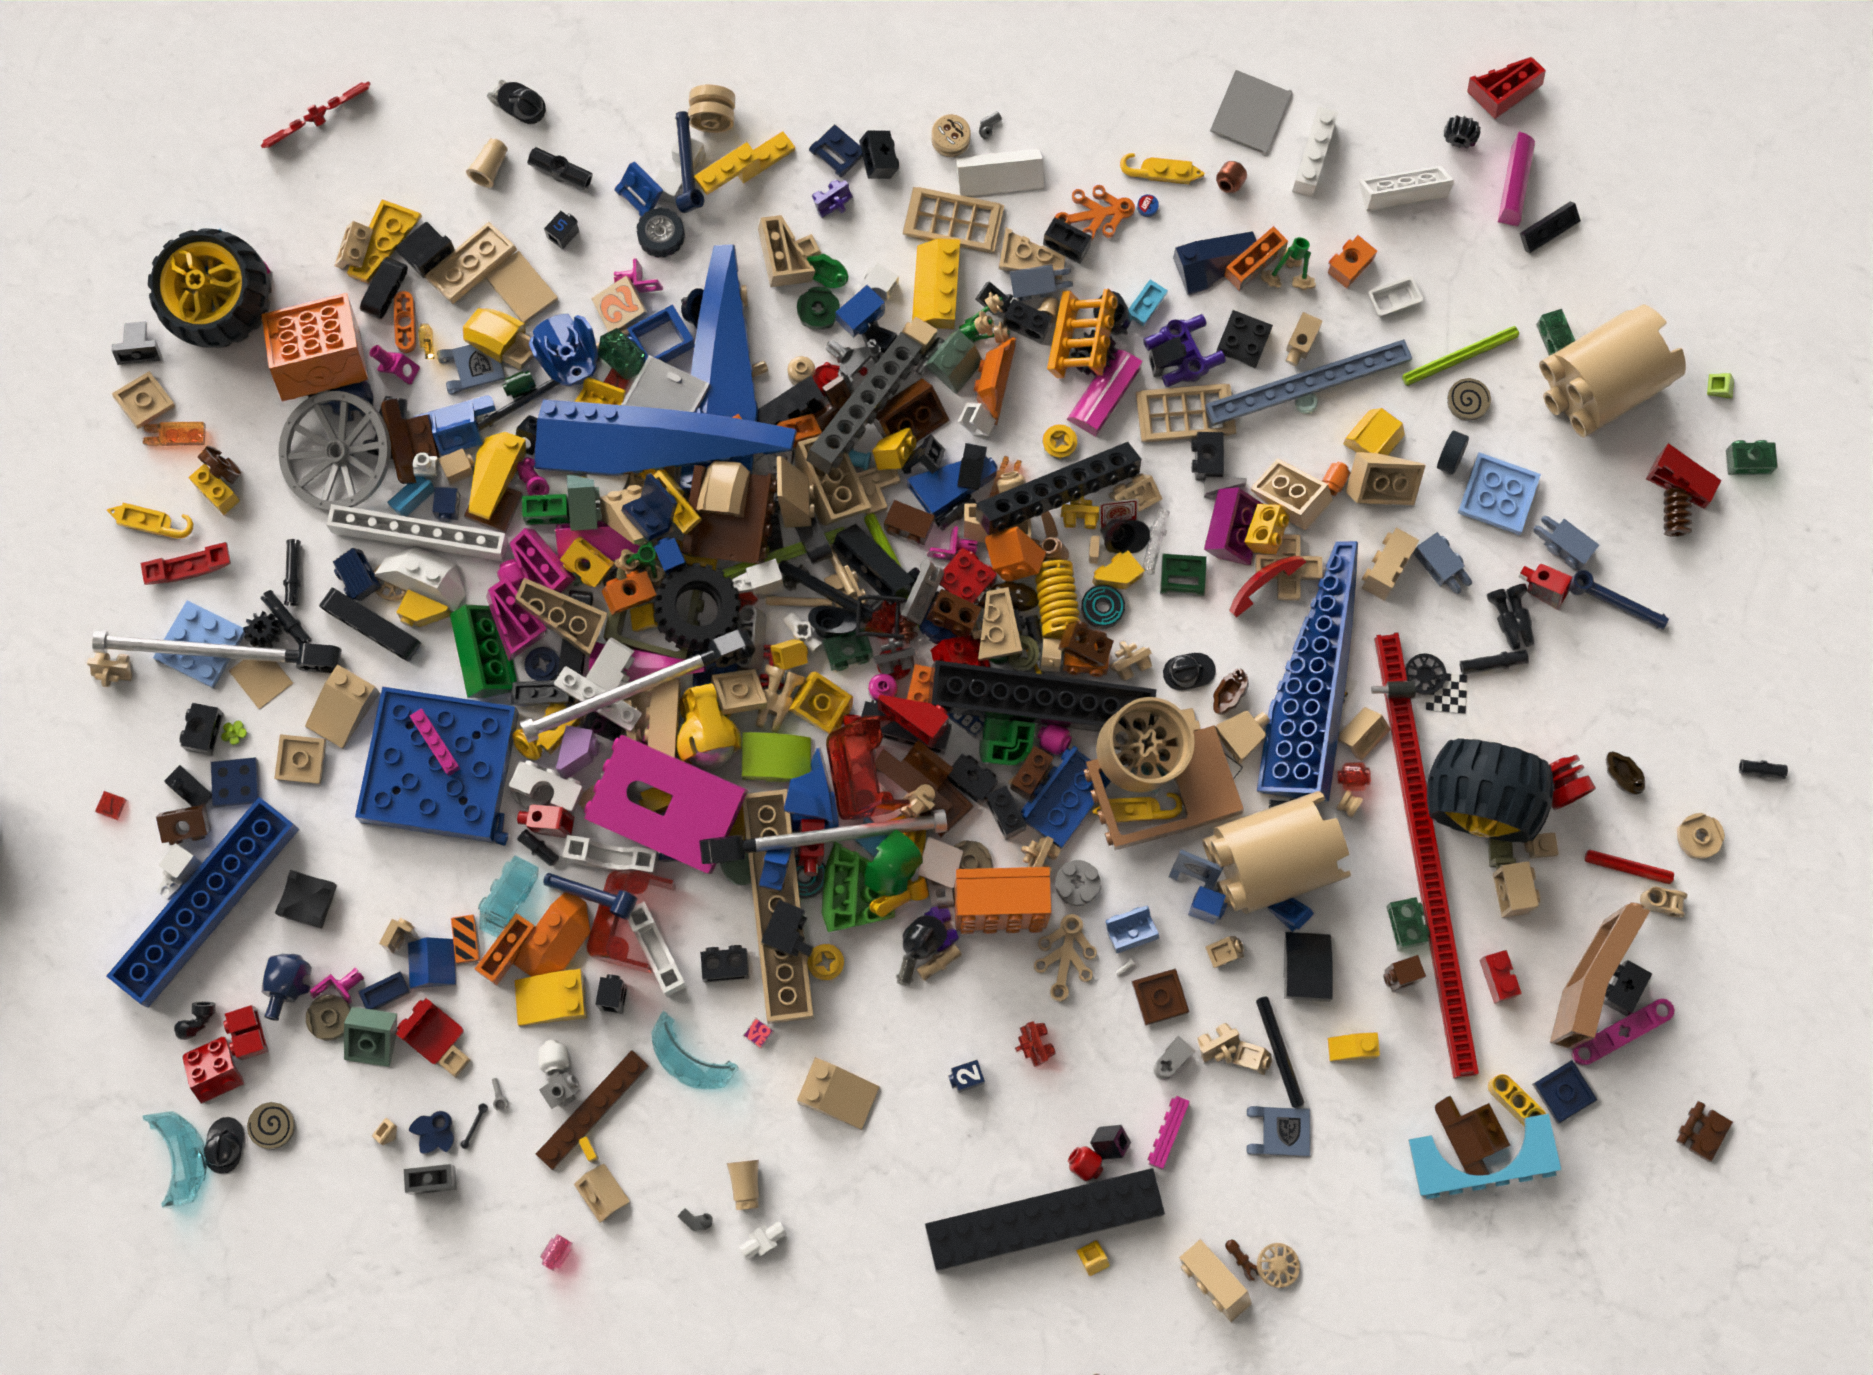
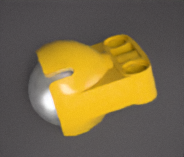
(706, 735)

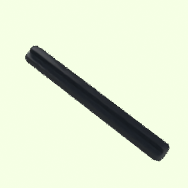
(824, 589)
(1280, 1052)

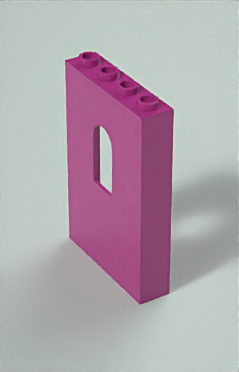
(699, 810)

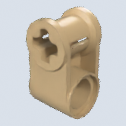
(1668, 901)

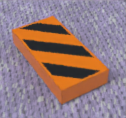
(465, 939)

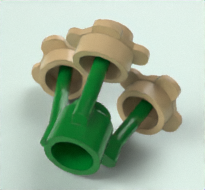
(984, 323)
(645, 556)

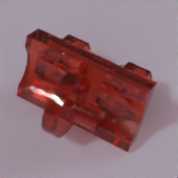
(883, 620)
(1032, 1045)

